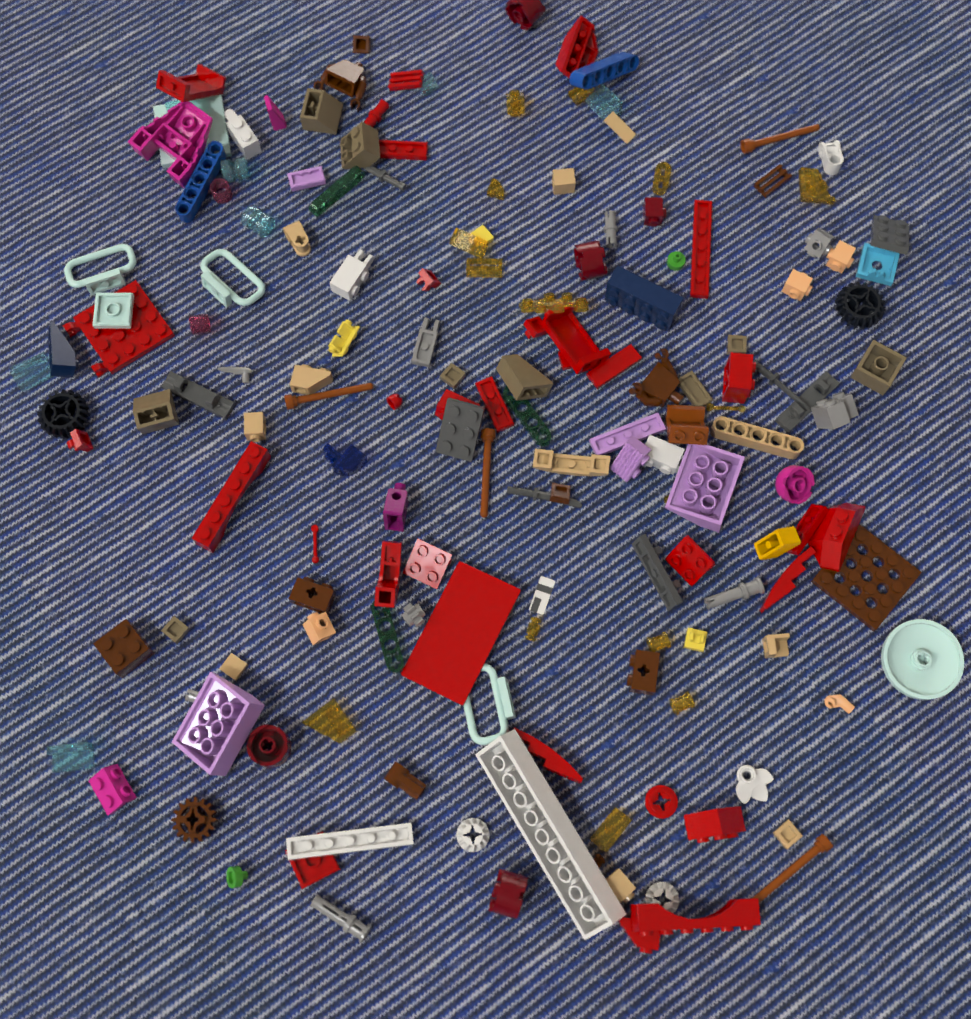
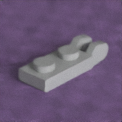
(425, 344)

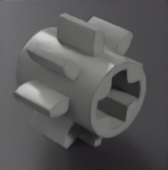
(413, 615)

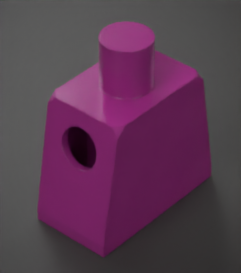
(396, 508)

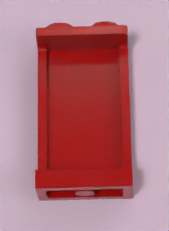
(192, 87)
(573, 340)

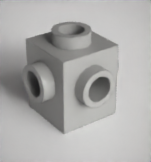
(823, 238)

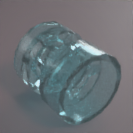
(235, 169)
(256, 220)

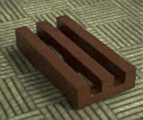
(787, 177)

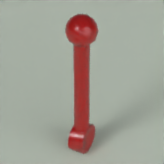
(315, 529)

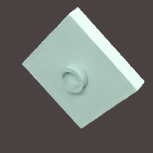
(113, 310)

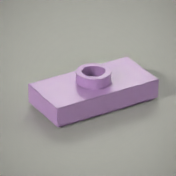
(306, 178)

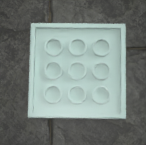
(214, 108)

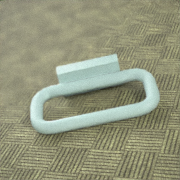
(105, 280)
(220, 289)
(503, 704)

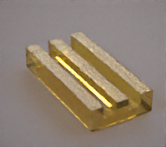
(484, 270)

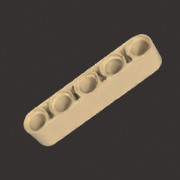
(764, 434)

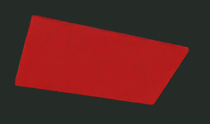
(461, 633)

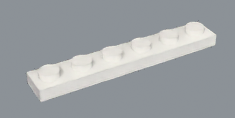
(349, 841)

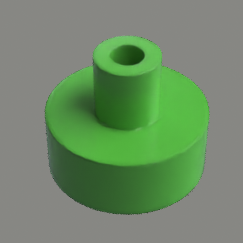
(676, 261)
(235, 876)

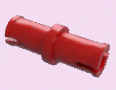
(376, 113)

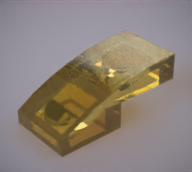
(469, 243)

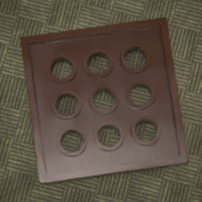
(868, 590)

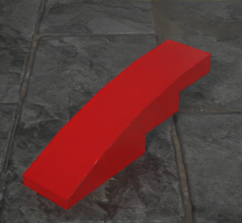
(784, 583)
(553, 761)

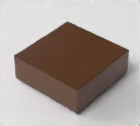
(560, 493)

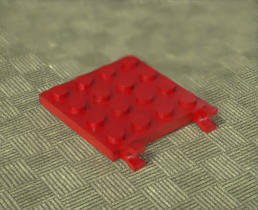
(123, 346)

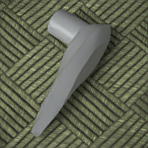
(238, 371)

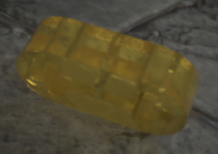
(660, 178)

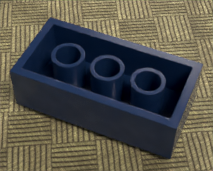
(643, 298)

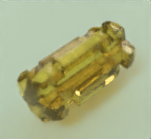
(533, 629)

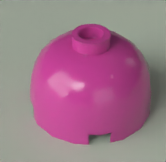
(794, 484)

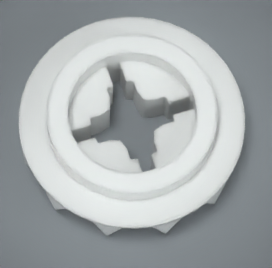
(480, 841)
(669, 891)

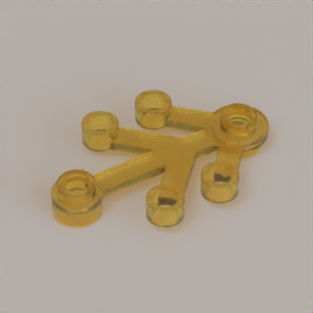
(556, 305)

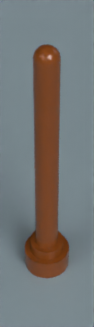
(748, 145)
(292, 401)
(487, 436)
(821, 845)

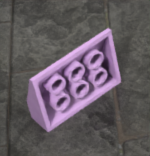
(705, 485)
(217, 725)

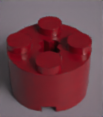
(525, 12)
(590, 260)
(258, 746)
(508, 894)

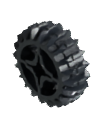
(869, 312)
(65, 403)

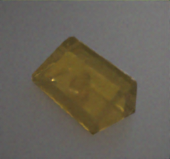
(610, 830)

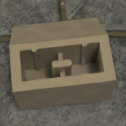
(320, 112)
(360, 147)
(155, 412)

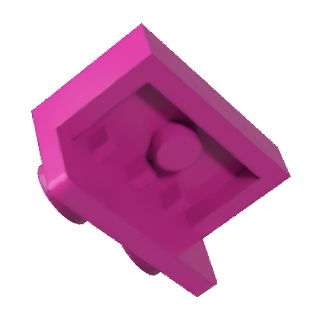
(112, 788)

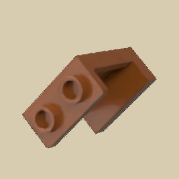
(686, 424)

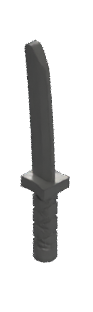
(382, 175)
(773, 379)
(538, 495)

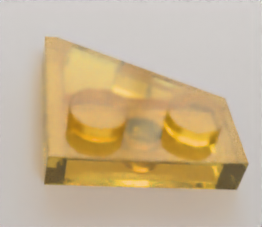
(813, 187)
(331, 722)

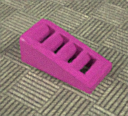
(275, 115)

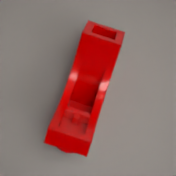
(389, 576)

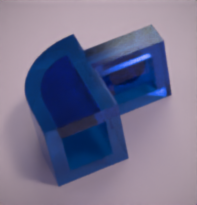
(346, 464)

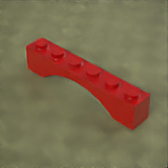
(216, 520)
(734, 913)

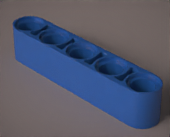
(604, 70)
(200, 190)

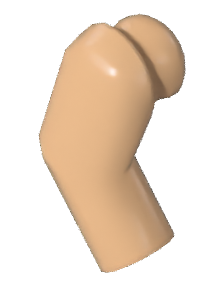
(838, 700)

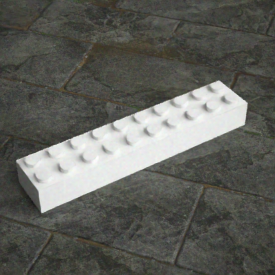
(550, 835)

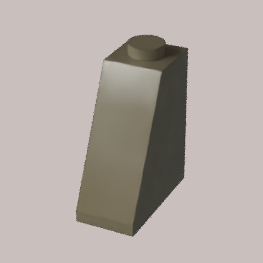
(522, 378)

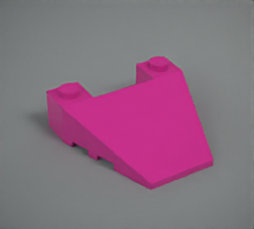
(179, 134)

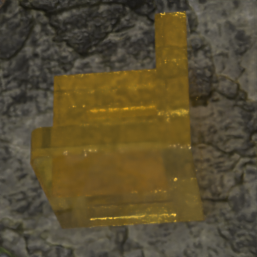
(579, 95)

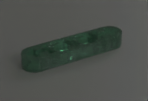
(336, 191)
(523, 417)
(386, 636)

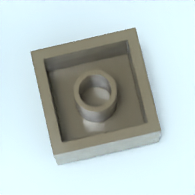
(878, 367)

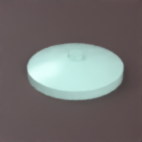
(922, 659)

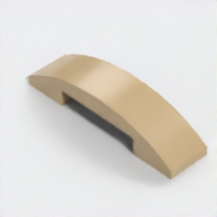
(571, 464)

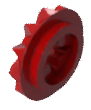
(665, 793)

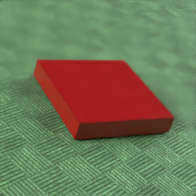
(314, 869)

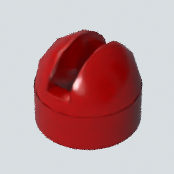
(394, 401)

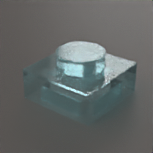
(429, 84)

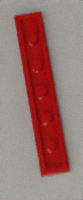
(701, 249)

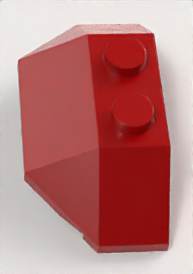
(578, 47)
(836, 534)

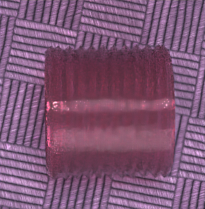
(224, 197)
(199, 324)

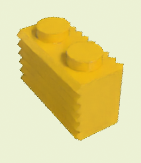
(777, 543)

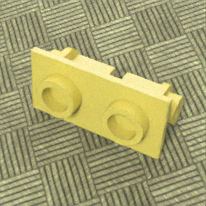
(340, 345)

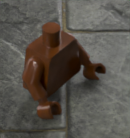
(345, 78)
(659, 384)

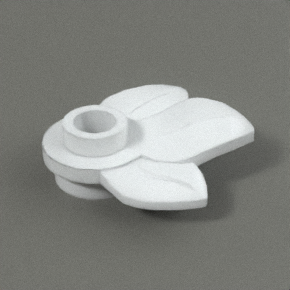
(754, 786)

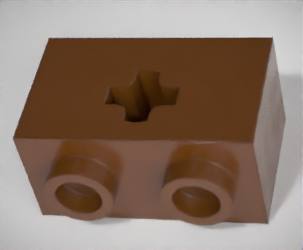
(301, 595)
(647, 683)

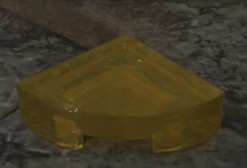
(495, 190)

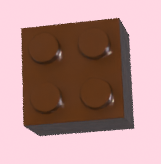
(124, 648)

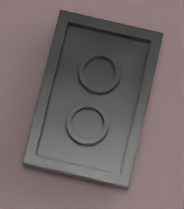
(890, 234)
(460, 429)

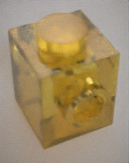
(515, 103)

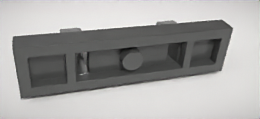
(198, 395)
(795, 413)
(649, 558)

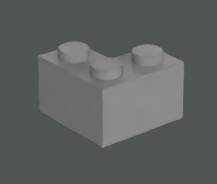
(834, 412)

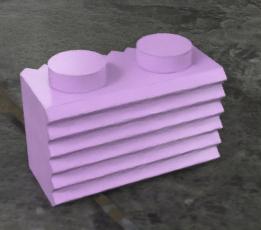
(630, 459)

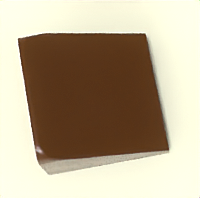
(361, 44)

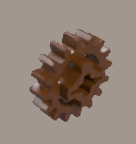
(194, 828)

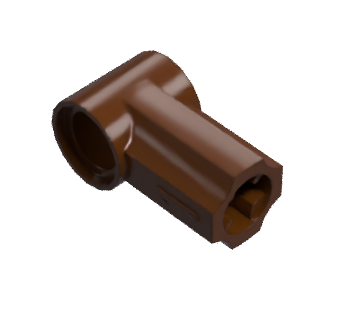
(401, 778)

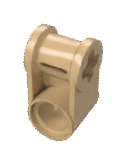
(297, 237)

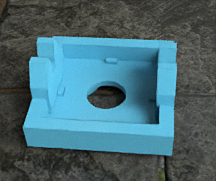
(888, 260)

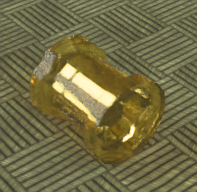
(658, 642)
(681, 703)

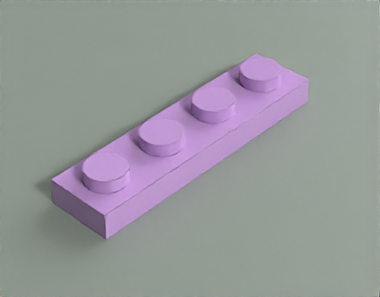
(618, 437)

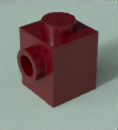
(653, 211)

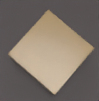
(233, 667)
(787, 834)

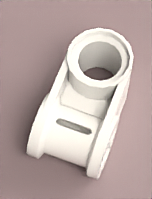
(831, 156)

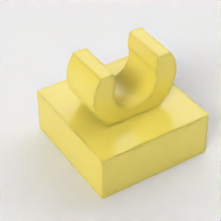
(695, 639)

